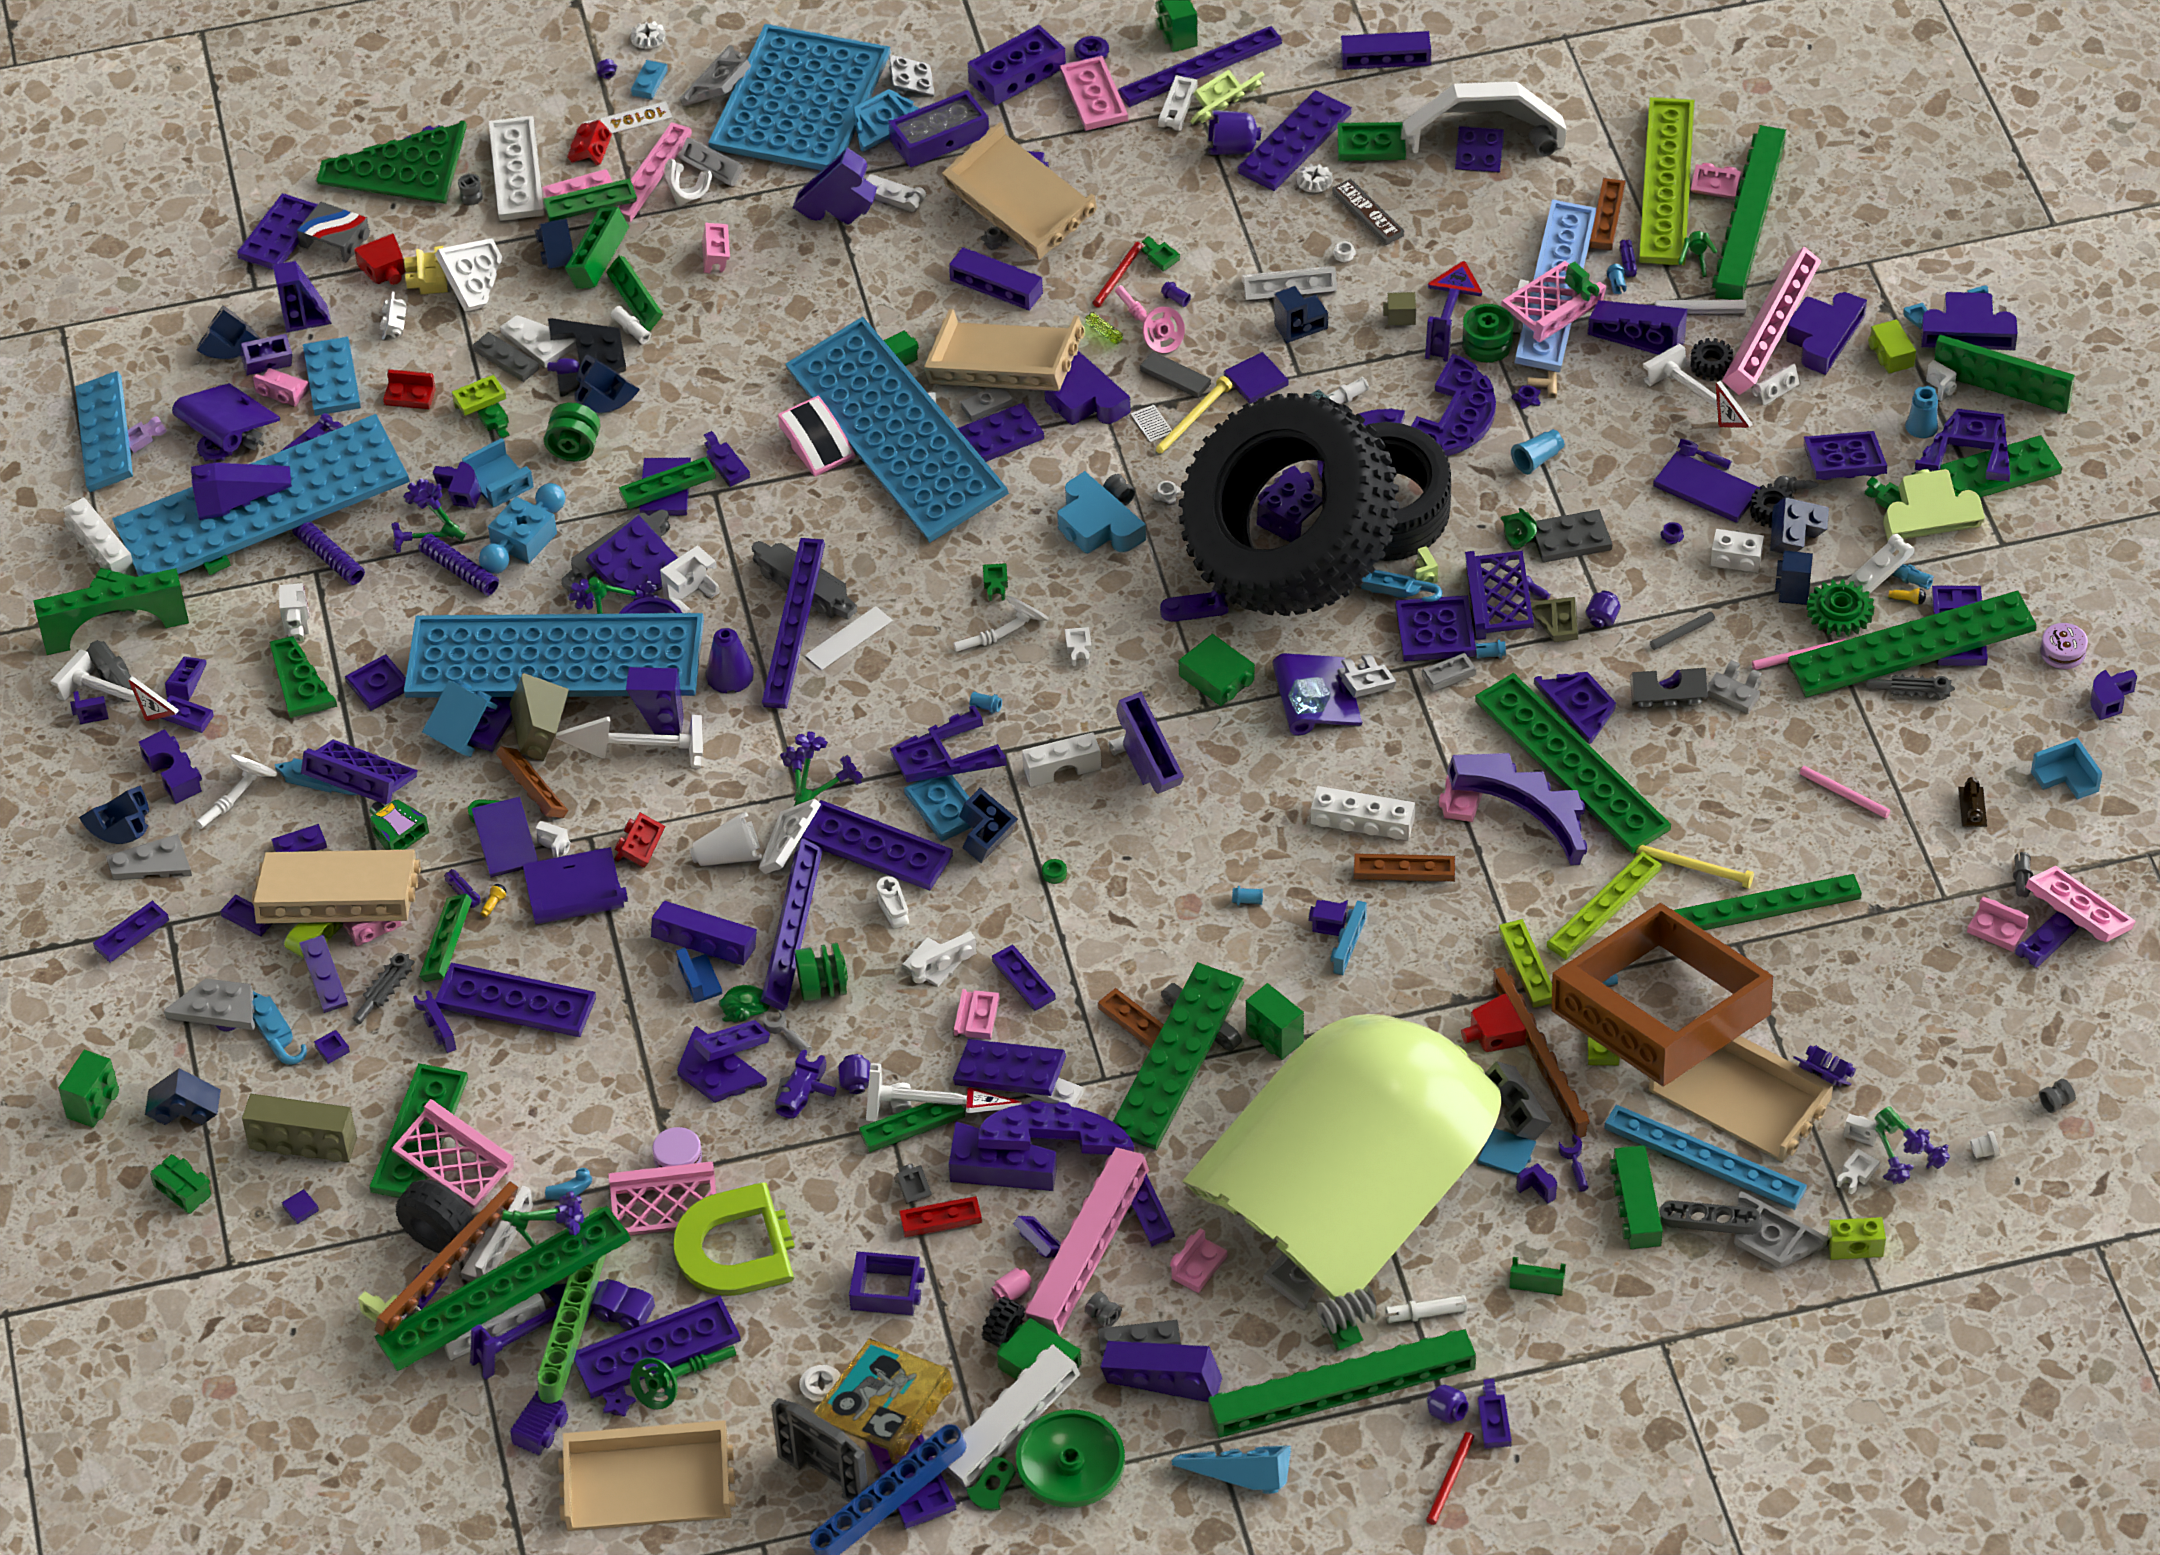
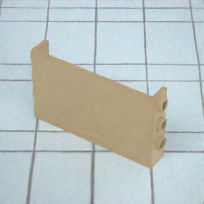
(1017, 192)
(1002, 354)
(335, 886)
(1751, 1096)
(646, 1475)

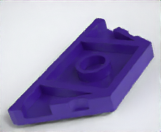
(1579, 701)
(717, 1077)

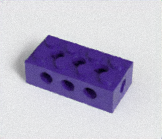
(1016, 65)

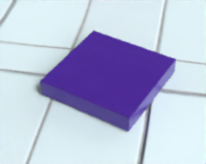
(1256, 377)
(377, 682)

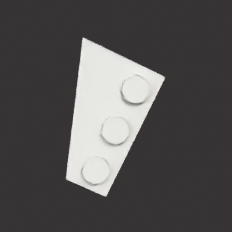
(535, 340)
(786, 834)

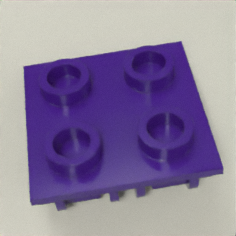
(1479, 149)
(1818, 1062)

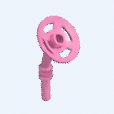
(1157, 327)

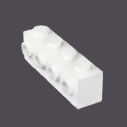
(97, 537)
(1362, 813)

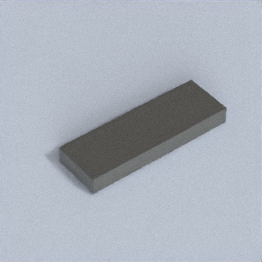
(1175, 374)

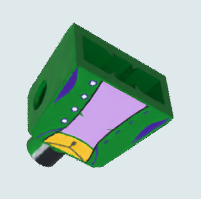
(397, 825)

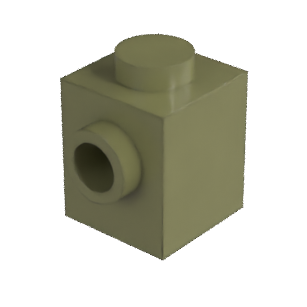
(1400, 308)

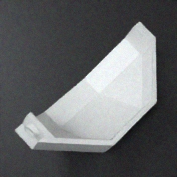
(1485, 97)

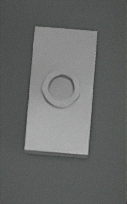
(986, 403)
(1448, 672)

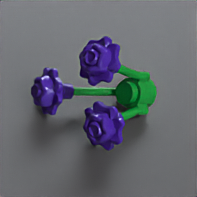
(1916, 1142)

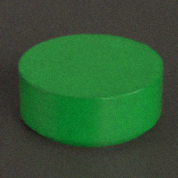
(1054, 871)

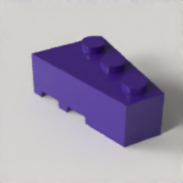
(657, 698)

